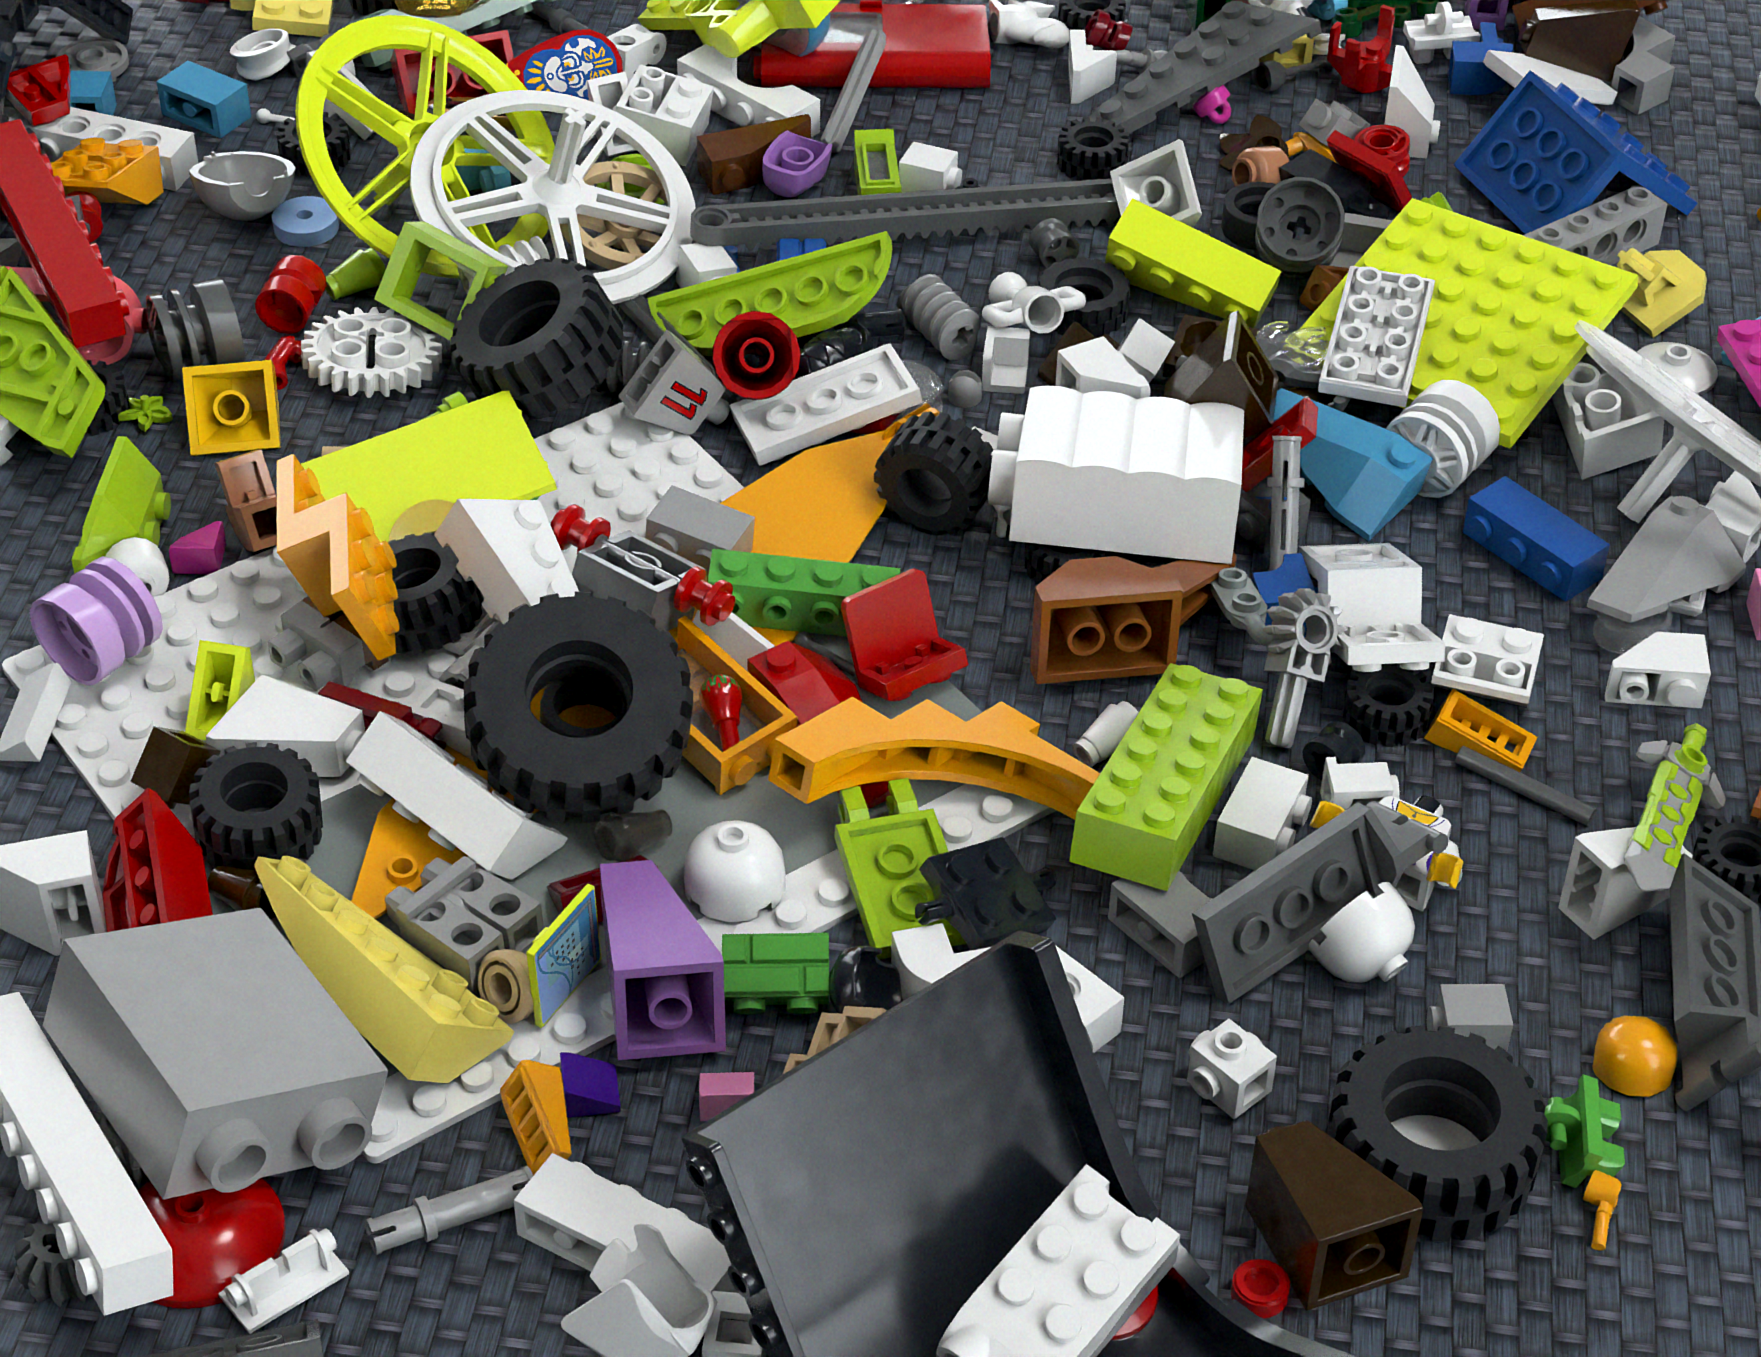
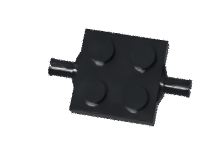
(986, 893)

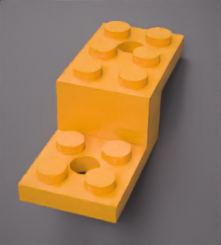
(336, 556)

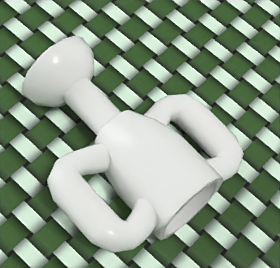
(1030, 305)

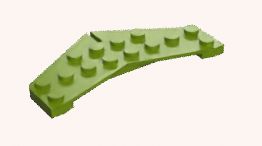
(43, 377)

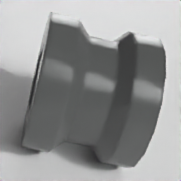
(1053, 242)

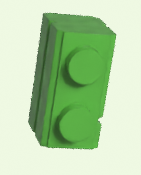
(776, 971)

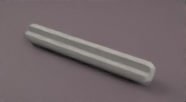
(854, 89)

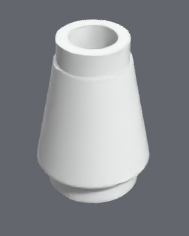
(1105, 733)

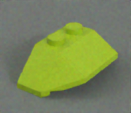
(124, 506)

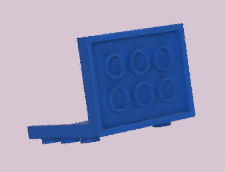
(1556, 155)

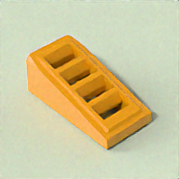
(1461, 715)
(537, 1112)

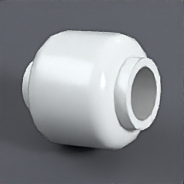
(144, 561)

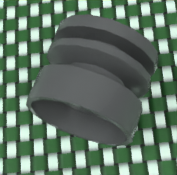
(1305, 205)
(194, 329)

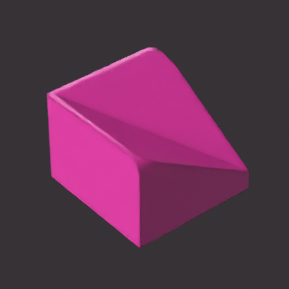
(199, 551)

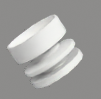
(1453, 428)

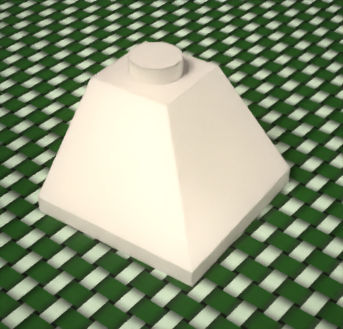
(1411, 105)

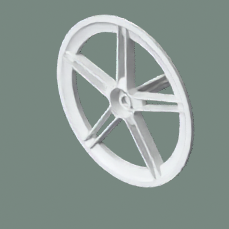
(557, 187)
(1694, 419)

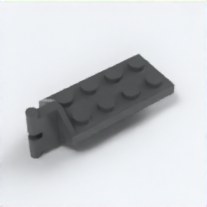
(1289, 899)
(1714, 982)

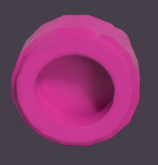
(1210, 100)

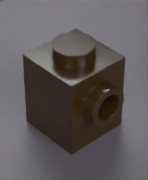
(170, 764)

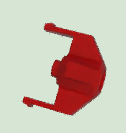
(1364, 63)

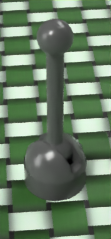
(1272, 74)

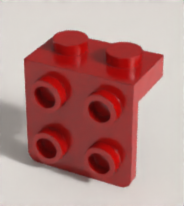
(897, 638)

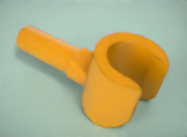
(1602, 1192)

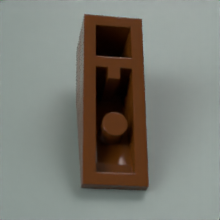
(735, 156)

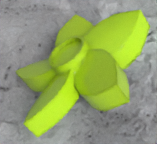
(147, 411)

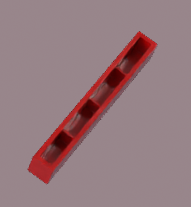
(57, 242)

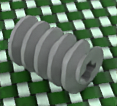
(940, 316)

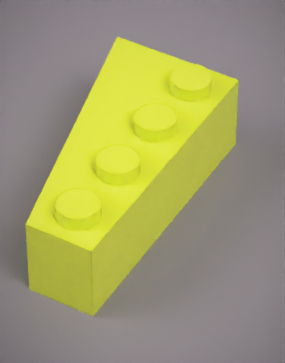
(1189, 265)

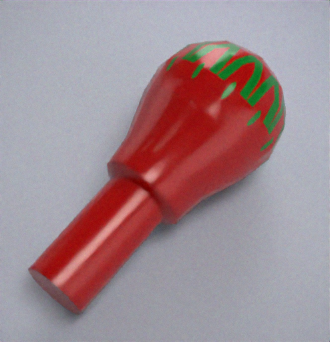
(722, 703)

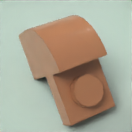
(250, 499)

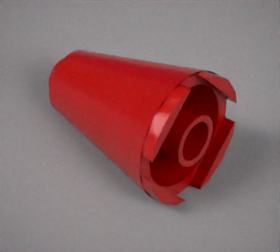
(769, 341)

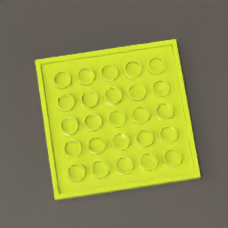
(1496, 309)

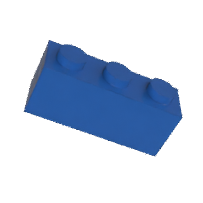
(1535, 538)

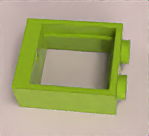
(407, 264)

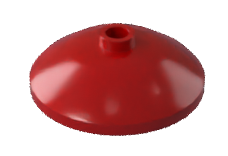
(218, 1240)

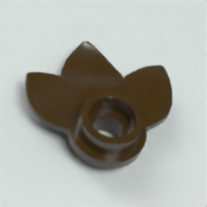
(1262, 133)

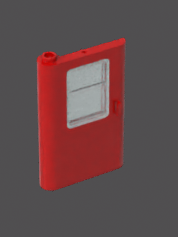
(922, 49)

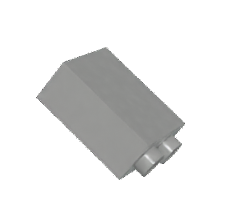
(213, 1051)

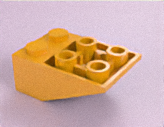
(112, 172)

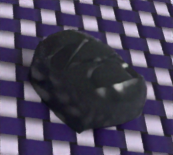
(833, 346)

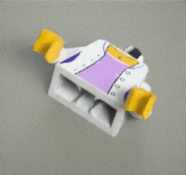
(1419, 878)

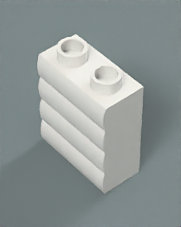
(1121, 473)

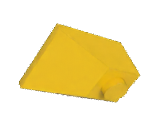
(232, 407)

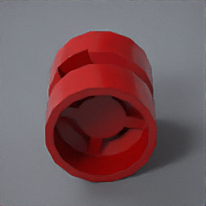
(290, 294)

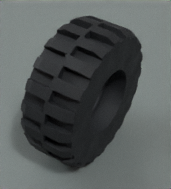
(583, 640)

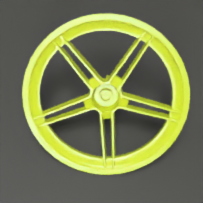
(448, 46)

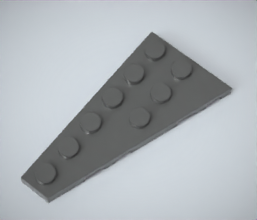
(1207, 58)

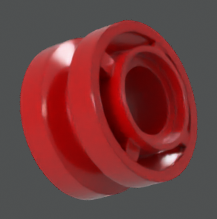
(1389, 142)

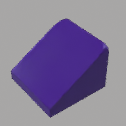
(589, 1085)

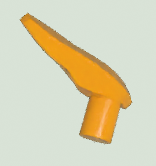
(1304, 141)

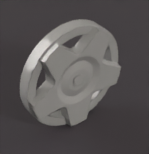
(93, 57)

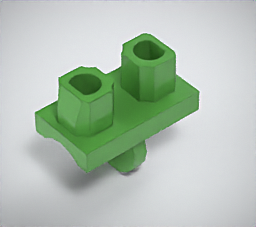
(1577, 1132)

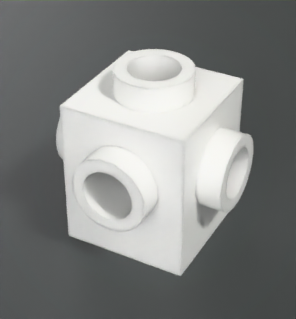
(1231, 1068)

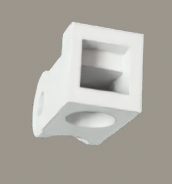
(638, 47)

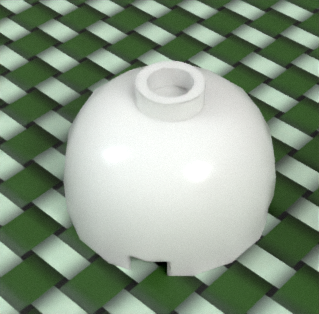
(734, 871)
(1367, 937)

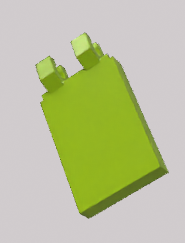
(885, 860)

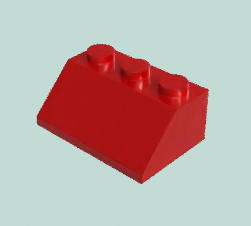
(459, 84)

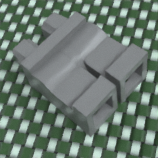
(464, 916)

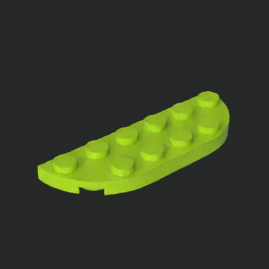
(803, 291)

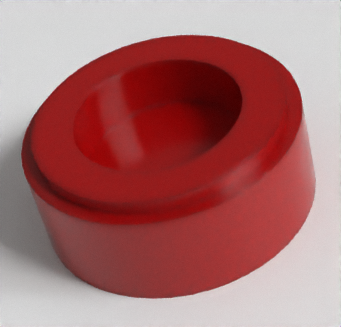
(1261, 1287)

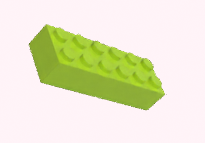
(1166, 776)

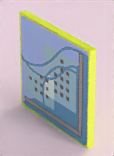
(564, 955)

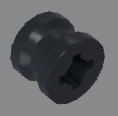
(1337, 741)

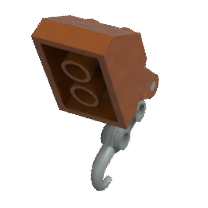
(1125, 617)

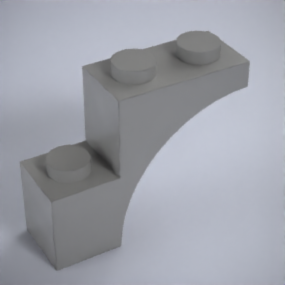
(1646, 71)

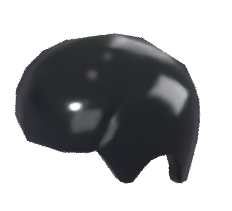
(863, 980)

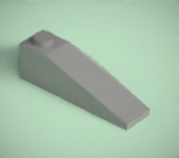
(1668, 559)

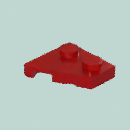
(41, 90)

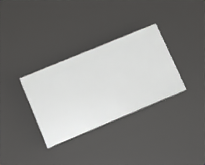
(1377, 336)

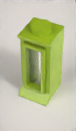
(876, 162)

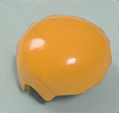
(1635, 1056)

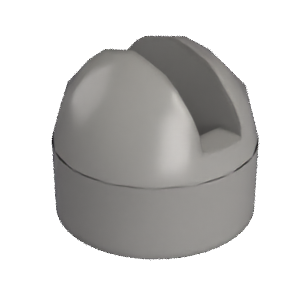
(965, 389)

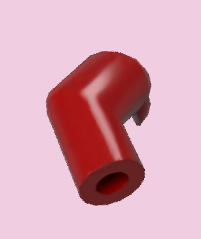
(285, 349)

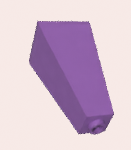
(660, 967)

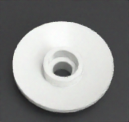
(1683, 363)

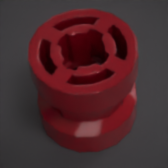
(1107, 33)

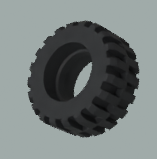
(539, 335)
(1455, 1081)

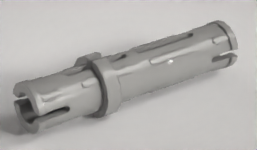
(1284, 449)
(450, 1210)

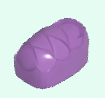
(794, 164)

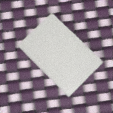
(1514, 67)

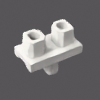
(1438, 32)

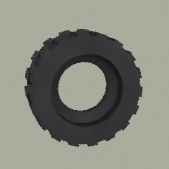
(1093, 279)

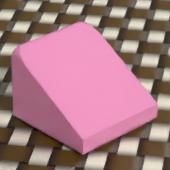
(722, 1091)

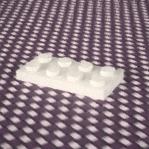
(826, 404)

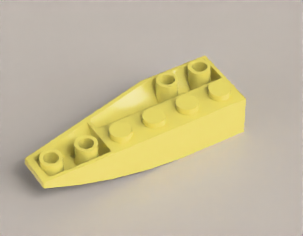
(384, 986)

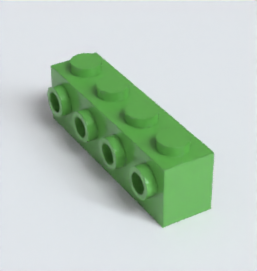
(792, 590)

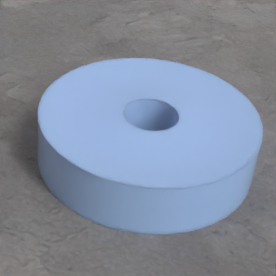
(304, 221)

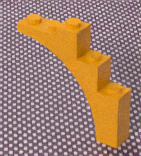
(991, 750)

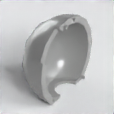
(243, 183)

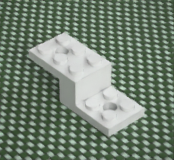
(1379, 604)

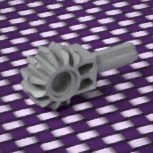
(1296, 657)

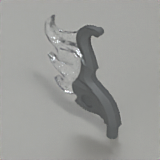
(1294, 356)

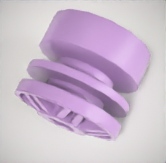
(96, 620)

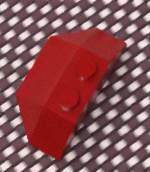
(153, 868)

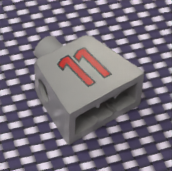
(675, 388)

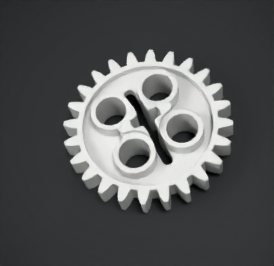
(340, 352)

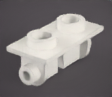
(284, 1282)

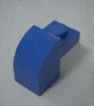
(1466, 67)

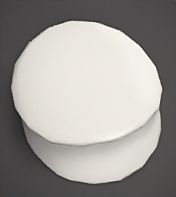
(262, 53)

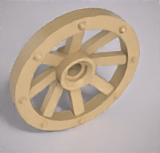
(614, 233)

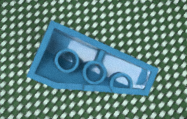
(1358, 467)

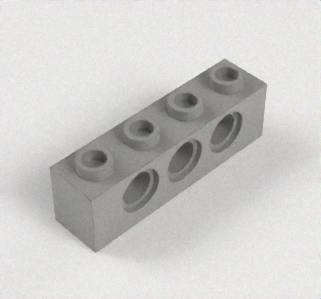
(1607, 227)

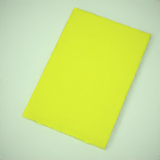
(454, 455)

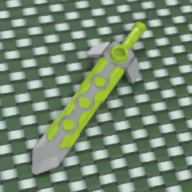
(1670, 807)

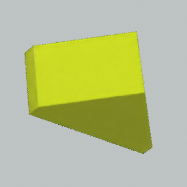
(219, 681)

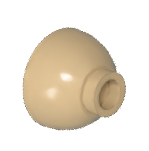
(506, 984)

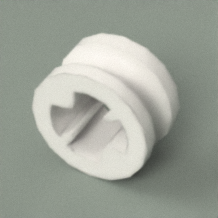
(1322, 43)

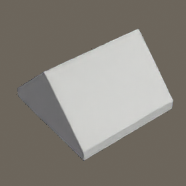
(1160, 181)

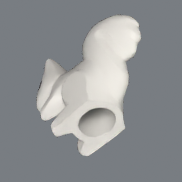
(1026, 23)

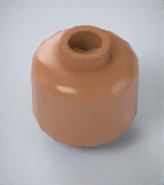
(1259, 165)

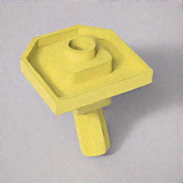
(1667, 288)

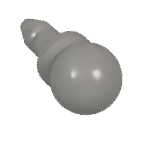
(1139, 60)

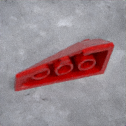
(809, 687)

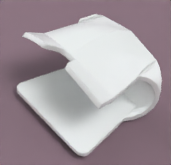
(645, 1302)

